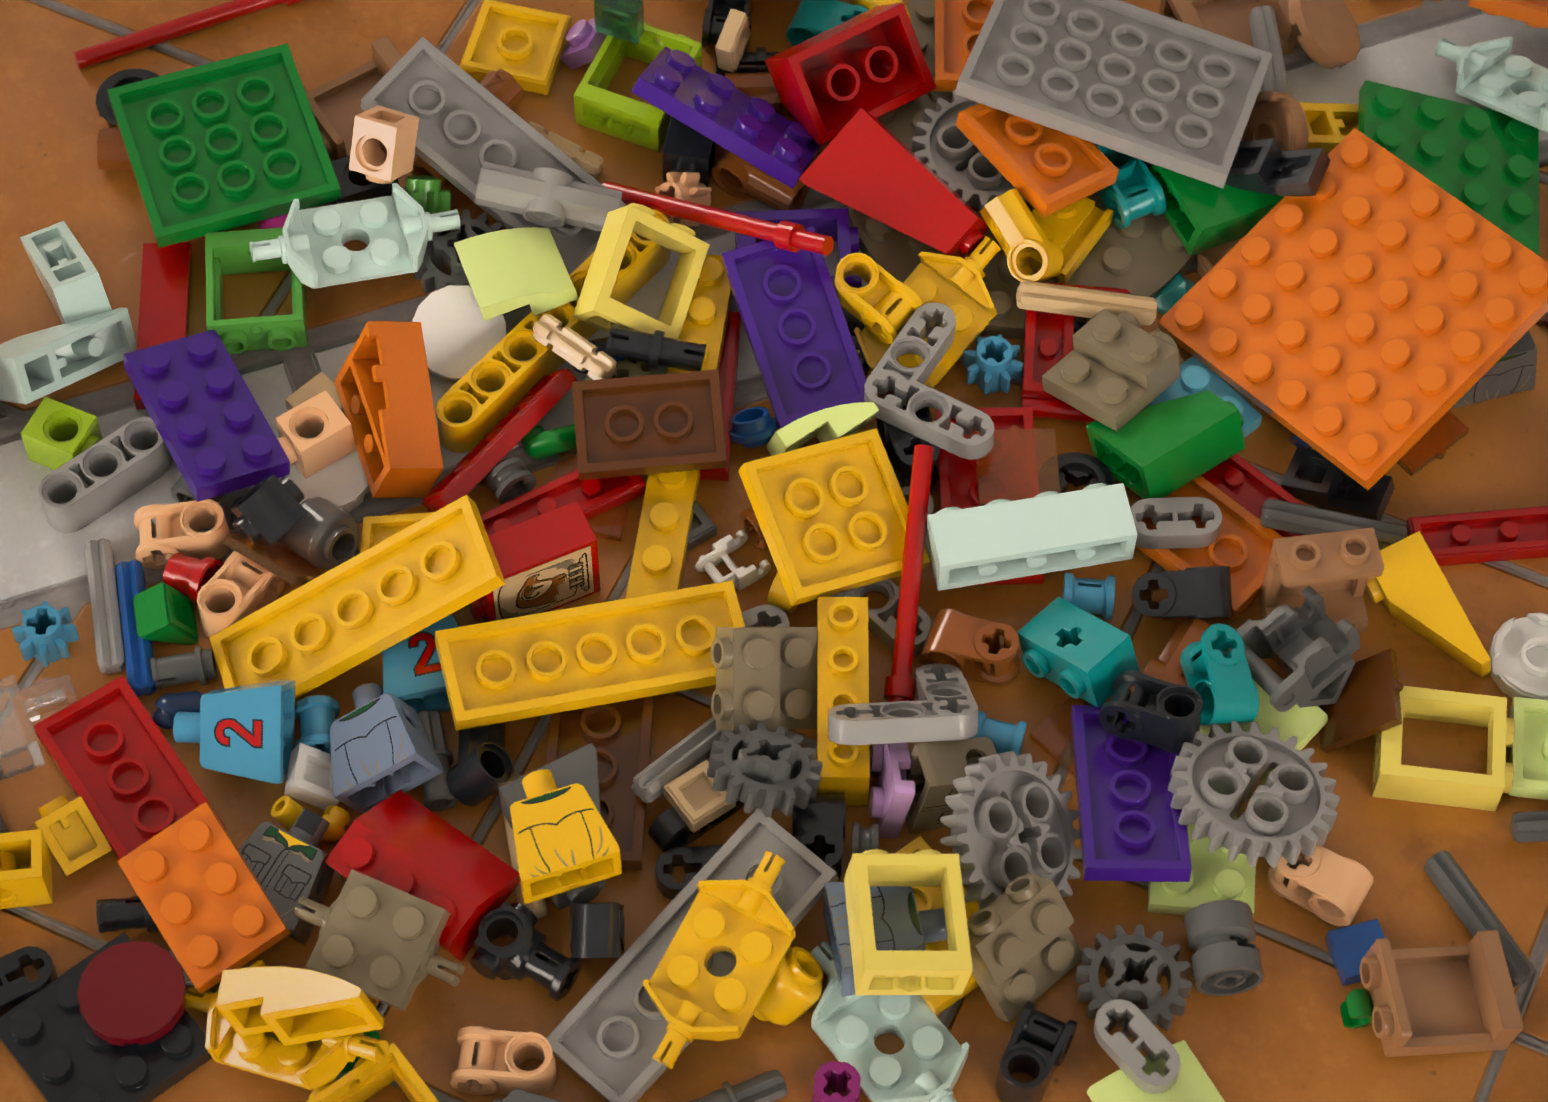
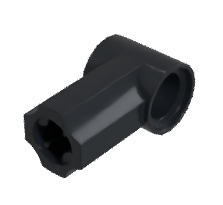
(481, 764)

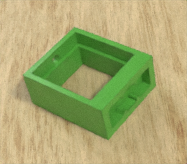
(230, 254)

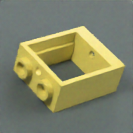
(594, 300)
(1443, 786)
(911, 970)

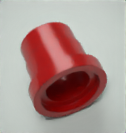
(190, 573)

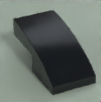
(1268, 170)
(1329, 488)

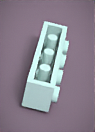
(1030, 536)

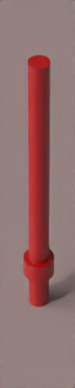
(172, 29)
(785, 234)
(900, 684)

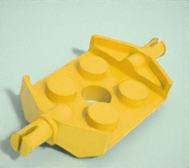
(952, 283)
(728, 918)
(302, 1064)

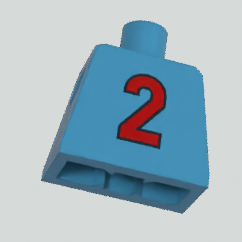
(415, 672)
(243, 730)

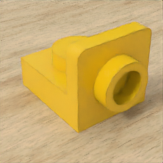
(71, 833)

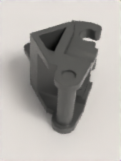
(1306, 648)

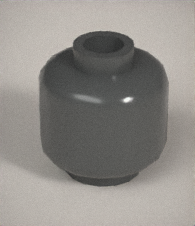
(323, 534)

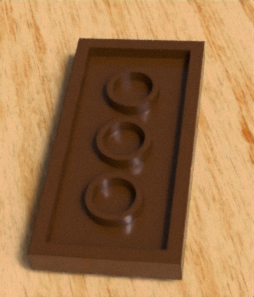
(623, 748)

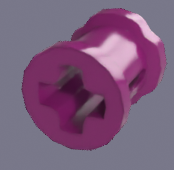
(836, 1077)

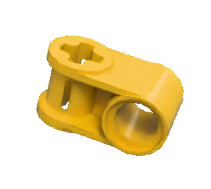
(880, 304)

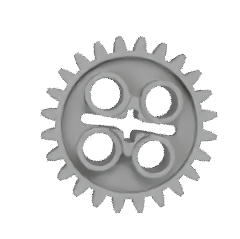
(955, 156)
(1282, 816)
(1009, 825)

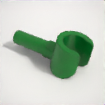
(1357, 1009)

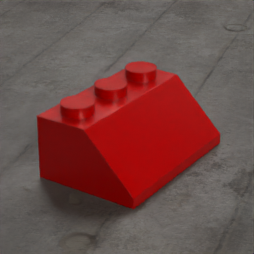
(855, 65)
(429, 859)

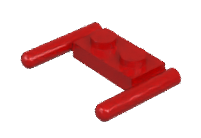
(1046, 343)

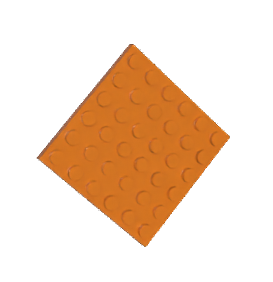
(1362, 308)

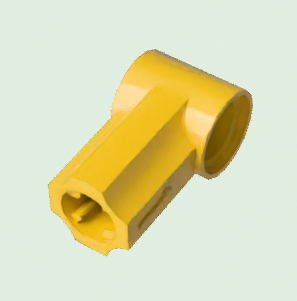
(1020, 233)

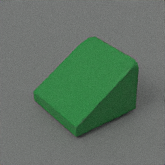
(165, 615)

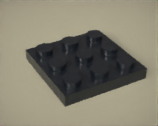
(75, 1065)

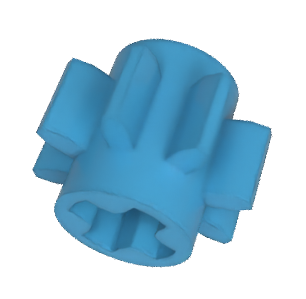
(992, 364)
(45, 633)

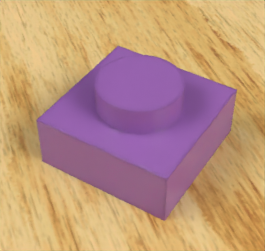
(582, 44)

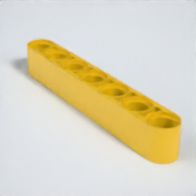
(514, 378)

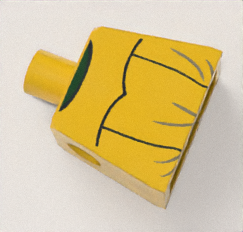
(560, 838)

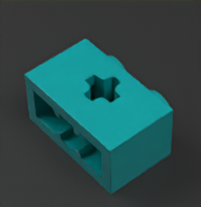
(1076, 651)

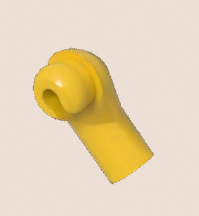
(287, 811)

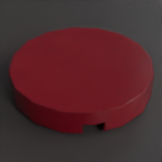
(132, 993)

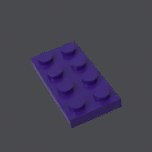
(727, 115)
(795, 329)
(206, 415)
(1125, 806)

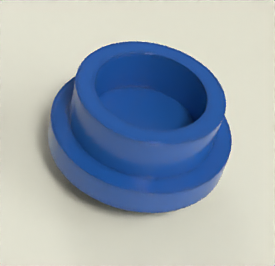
(752, 427)

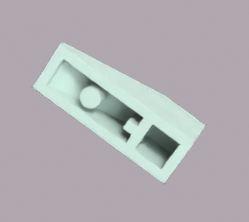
(66, 273)
(63, 355)

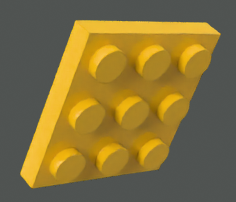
(830, 515)

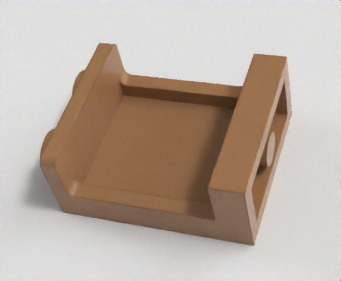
(1231, 18)
(339, 100)
(1329, 563)
(1441, 997)

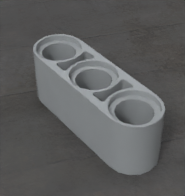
(96, 495)

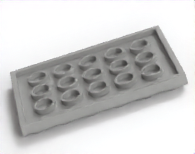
(1119, 80)

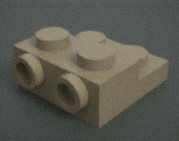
(1114, 369)
(765, 677)
(1021, 944)

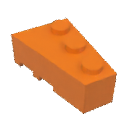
(392, 409)

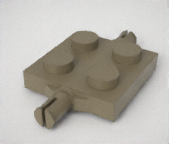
(379, 940)

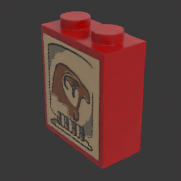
(543, 565)

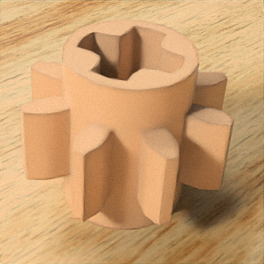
(685, 187)

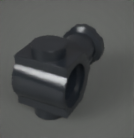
(267, 510)
(526, 955)

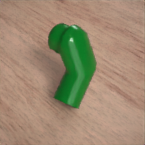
(543, 443)

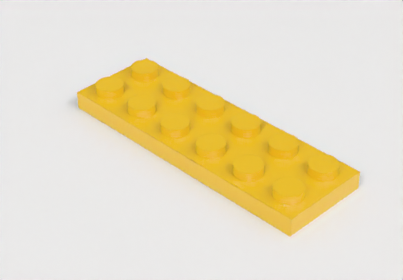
(364, 603)
(584, 655)

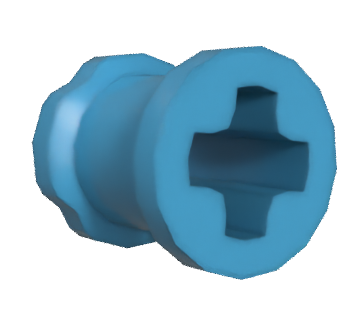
(1090, 595)
(316, 717)
(1004, 735)

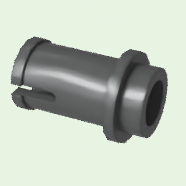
(184, 668)

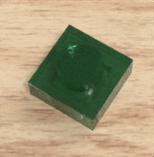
(620, 19)

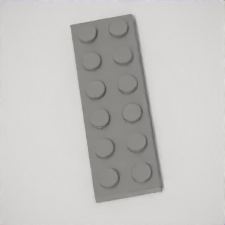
(469, 125)
(616, 1024)

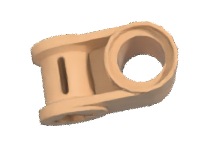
(179, 531)
(238, 587)
(1323, 884)
(492, 1061)

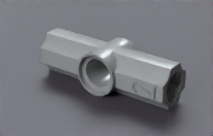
(545, 196)

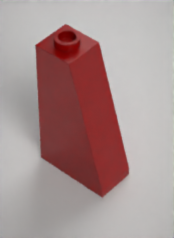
(890, 184)

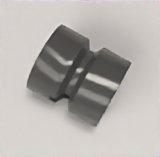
(1222, 940)

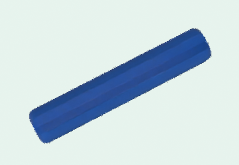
(137, 650)

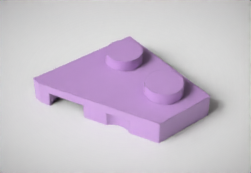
(893, 794)

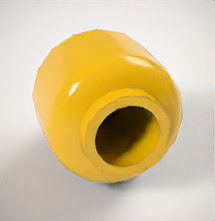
(792, 988)

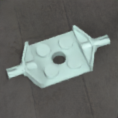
(1500, 79)
(389, 225)
(850, 1024)

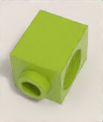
(51, 425)

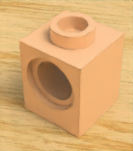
(398, 135)
(315, 417)

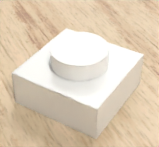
(310, 777)

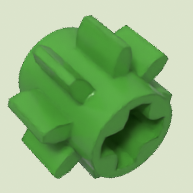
(428, 193)

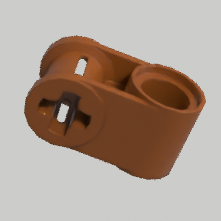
(973, 646)

